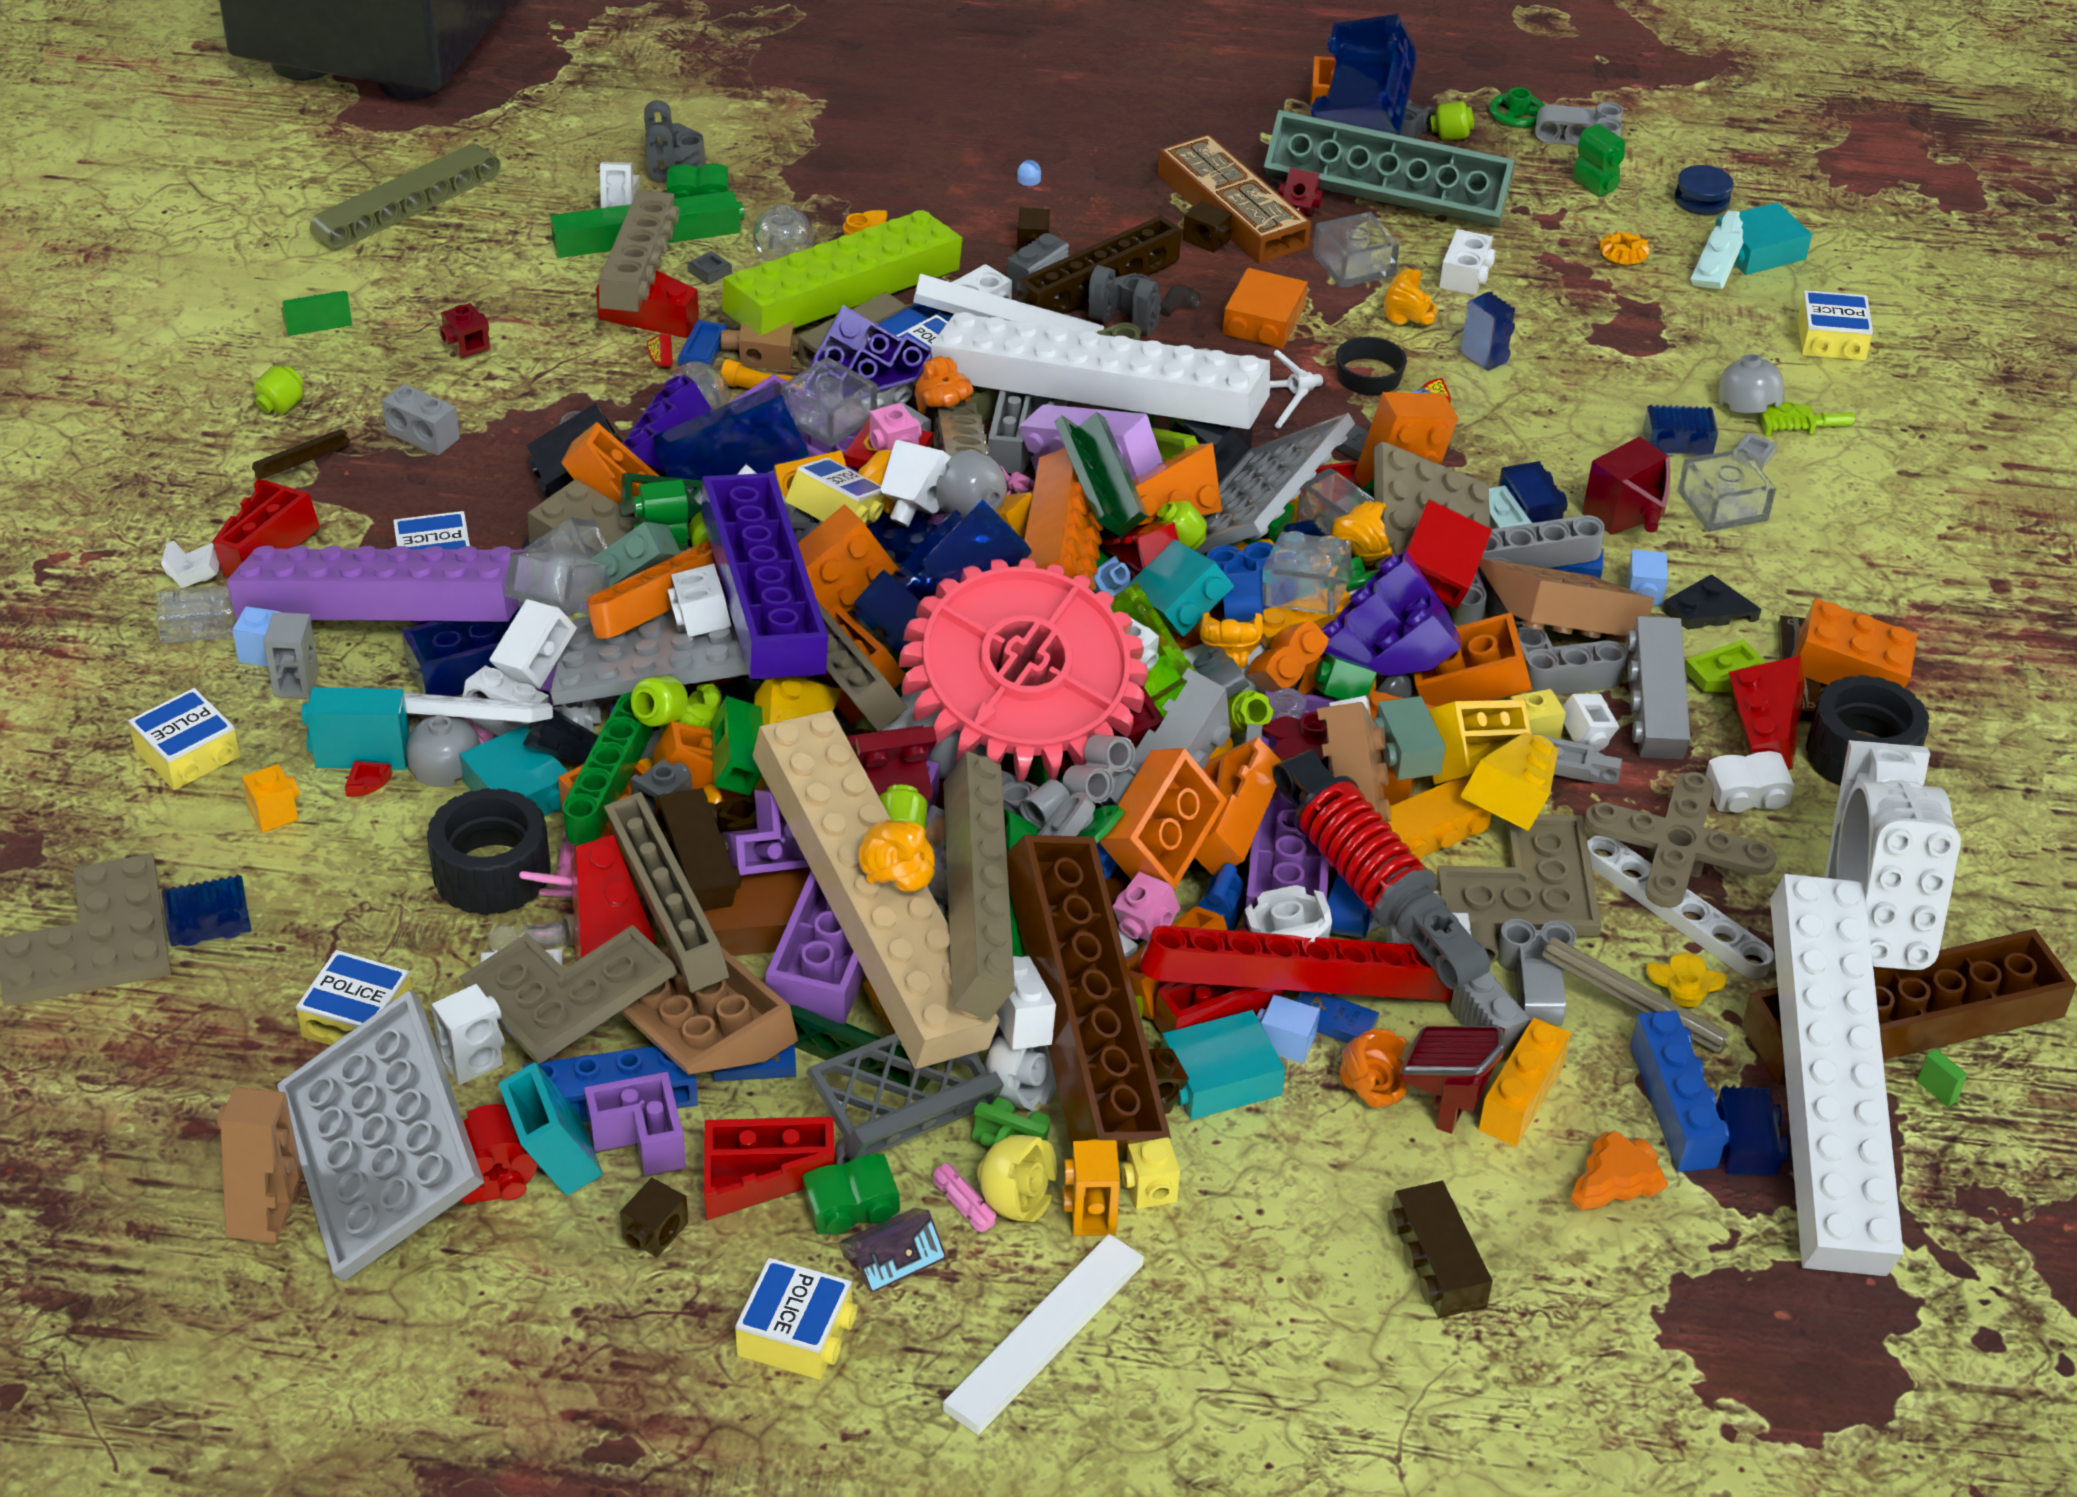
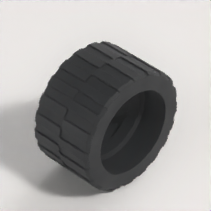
(1864, 706)
(483, 820)

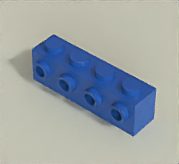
(588, 1070)
(1678, 1091)

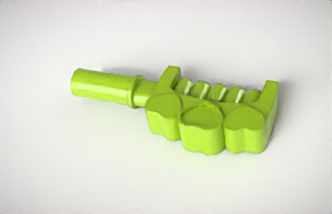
(1800, 416)

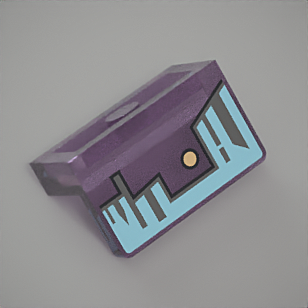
(895, 1248)

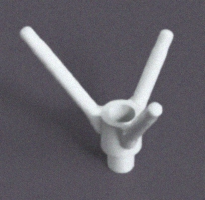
(1299, 383)

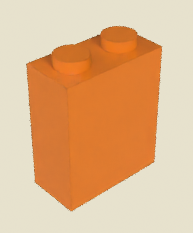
(1265, 308)

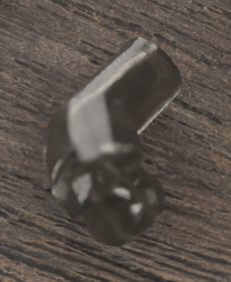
(1179, 296)

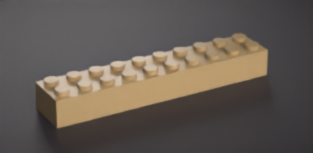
(893, 932)

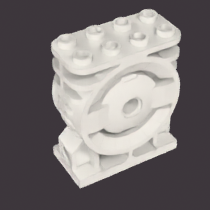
(1901, 847)

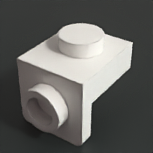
(190, 567)

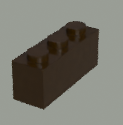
(698, 846)
(1440, 1249)

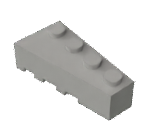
(1658, 687)

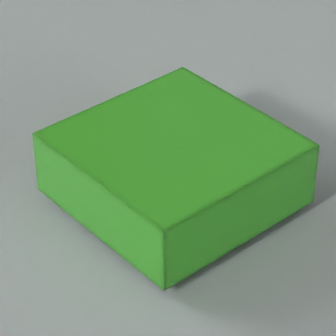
(1942, 1077)

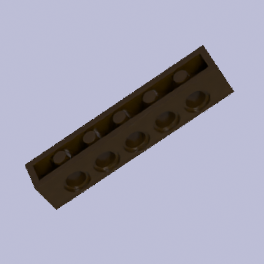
(1134, 251)

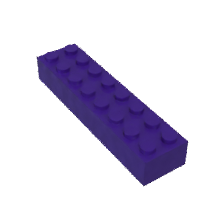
(764, 576)

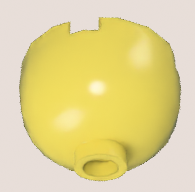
(1017, 1176)

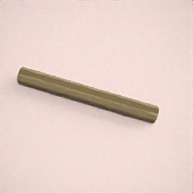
(1630, 991)

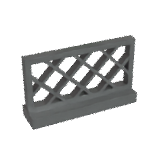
(912, 1119)

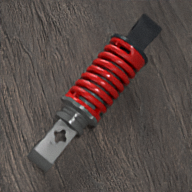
(1379, 867)

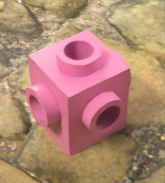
(891, 424)
(1145, 905)

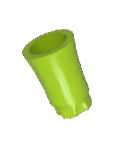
(1248, 708)

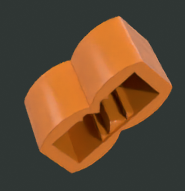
(1287, 656)

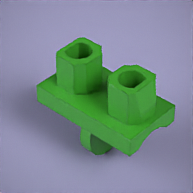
(998, 1121)

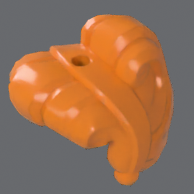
(941, 385)
(1374, 1060)

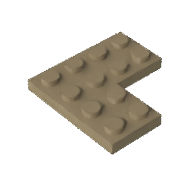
(1407, 483)
(1545, 882)
(112, 945)
(555, 1006)

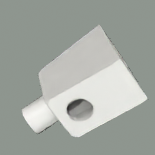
(913, 479)

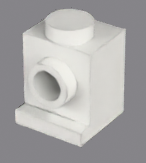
(1589, 720)

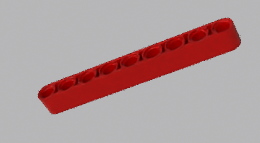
(1290, 963)

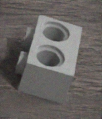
(421, 419)

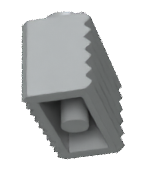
(1489, 1004)

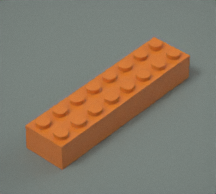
(1061, 520)

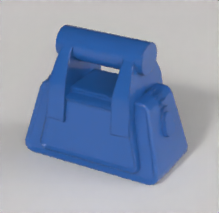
(1225, 895)

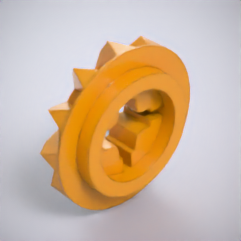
(1617, 245)

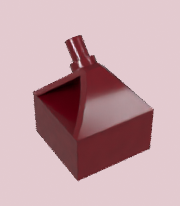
(1629, 487)

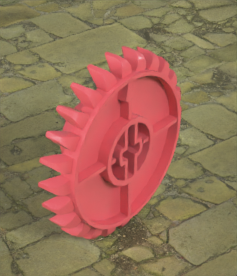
(1034, 628)

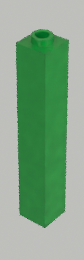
(598, 228)

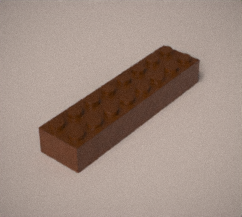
(1958, 998)
(1097, 1032)

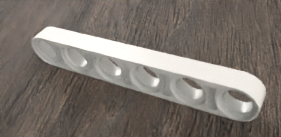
(1701, 930)

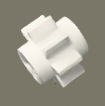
(581, 712)

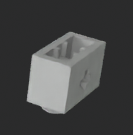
(291, 655)

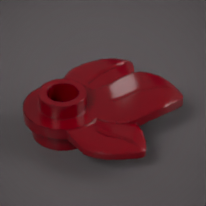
(1297, 735)

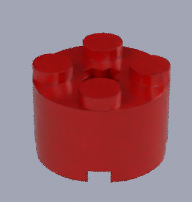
(499, 1154)

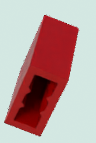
(1447, 550)

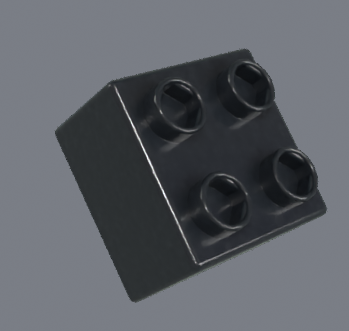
(397, 43)

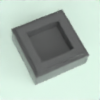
(709, 268)

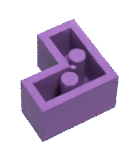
(767, 847)
(640, 1114)

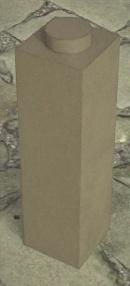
(875, 310)

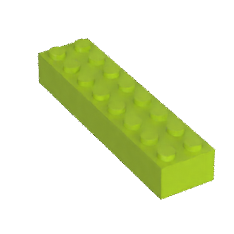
(841, 273)

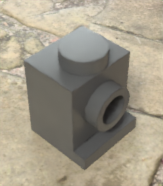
(660, 780)

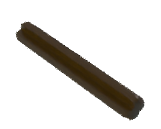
(300, 454)

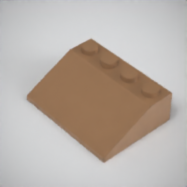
(1566, 599)
(718, 1025)

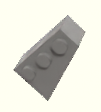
(1005, 436)
(1193, 721)

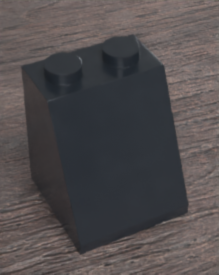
(1228, 442)
(551, 448)

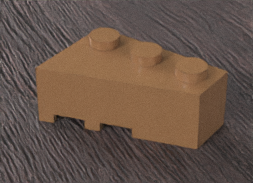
(1355, 751)
(257, 1163)

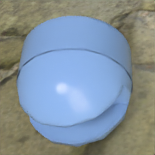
(1029, 173)

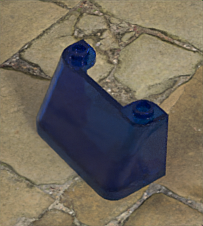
(1370, 74)
(959, 544)

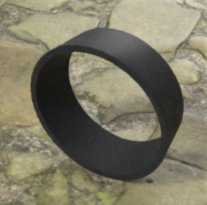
(1370, 348)

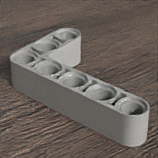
(1534, 544)
(1564, 667)

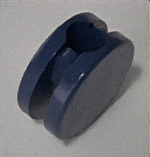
(1704, 190)

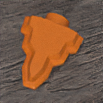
(1618, 1171)

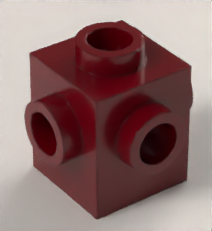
(1302, 190)
(465, 330)

